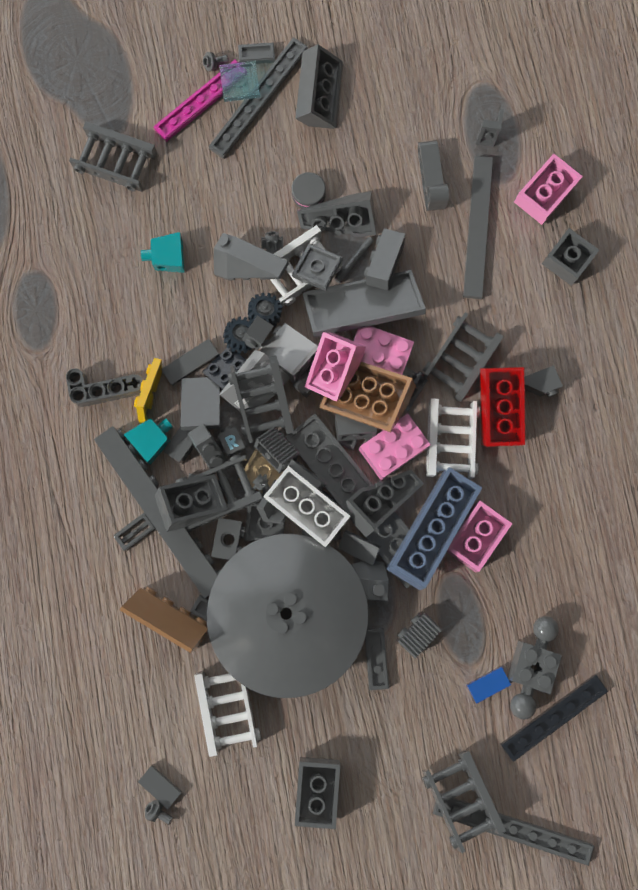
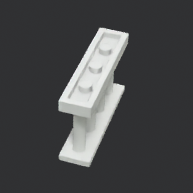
(297, 248)
(436, 428)
(211, 722)

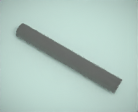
(354, 259)

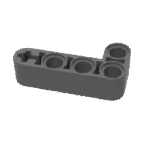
(435, 191)
(108, 388)

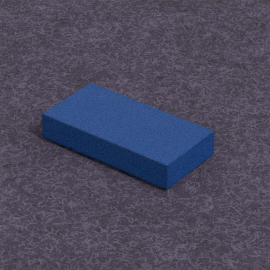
(488, 684)

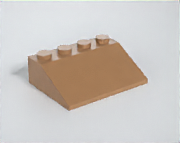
(373, 397)
(166, 619)

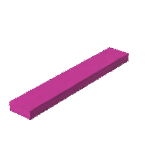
(190, 108)

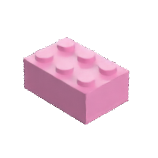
(547, 189)
(384, 349)
(392, 450)
(478, 536)

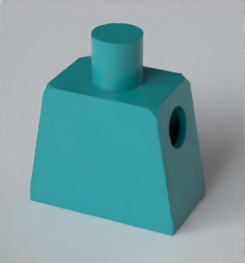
(166, 253)
(150, 438)

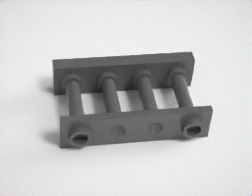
(111, 139)
(470, 372)
(275, 387)
(233, 504)
(483, 802)

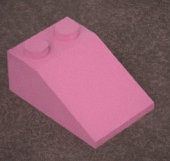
(334, 365)

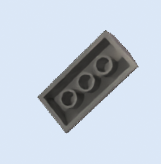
(319, 88)

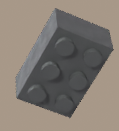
(317, 793)

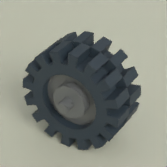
(266, 308)
(235, 332)

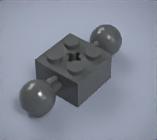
(541, 679)

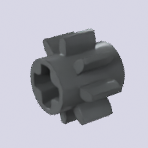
(272, 242)

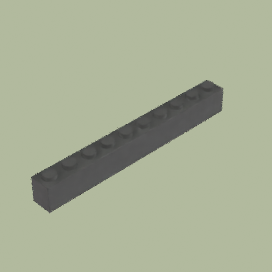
(143, 489)

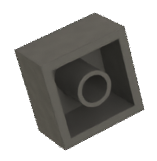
(570, 256)

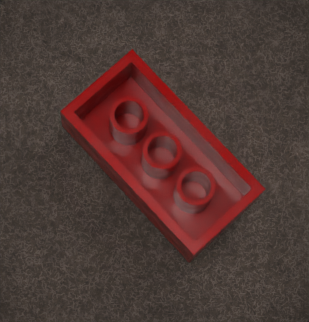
(502, 406)

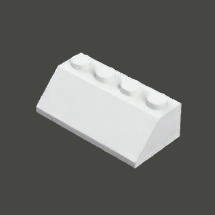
(306, 506)

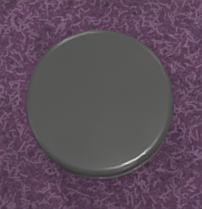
(308, 190)

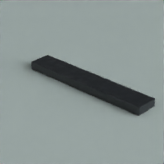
(554, 717)

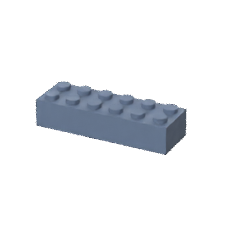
(434, 529)

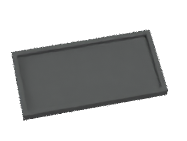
(361, 305)

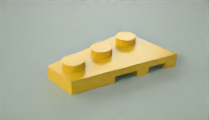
(148, 386)

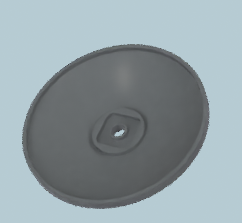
(292, 654)

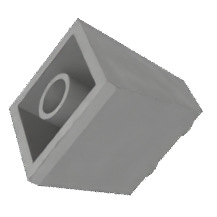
(292, 350)

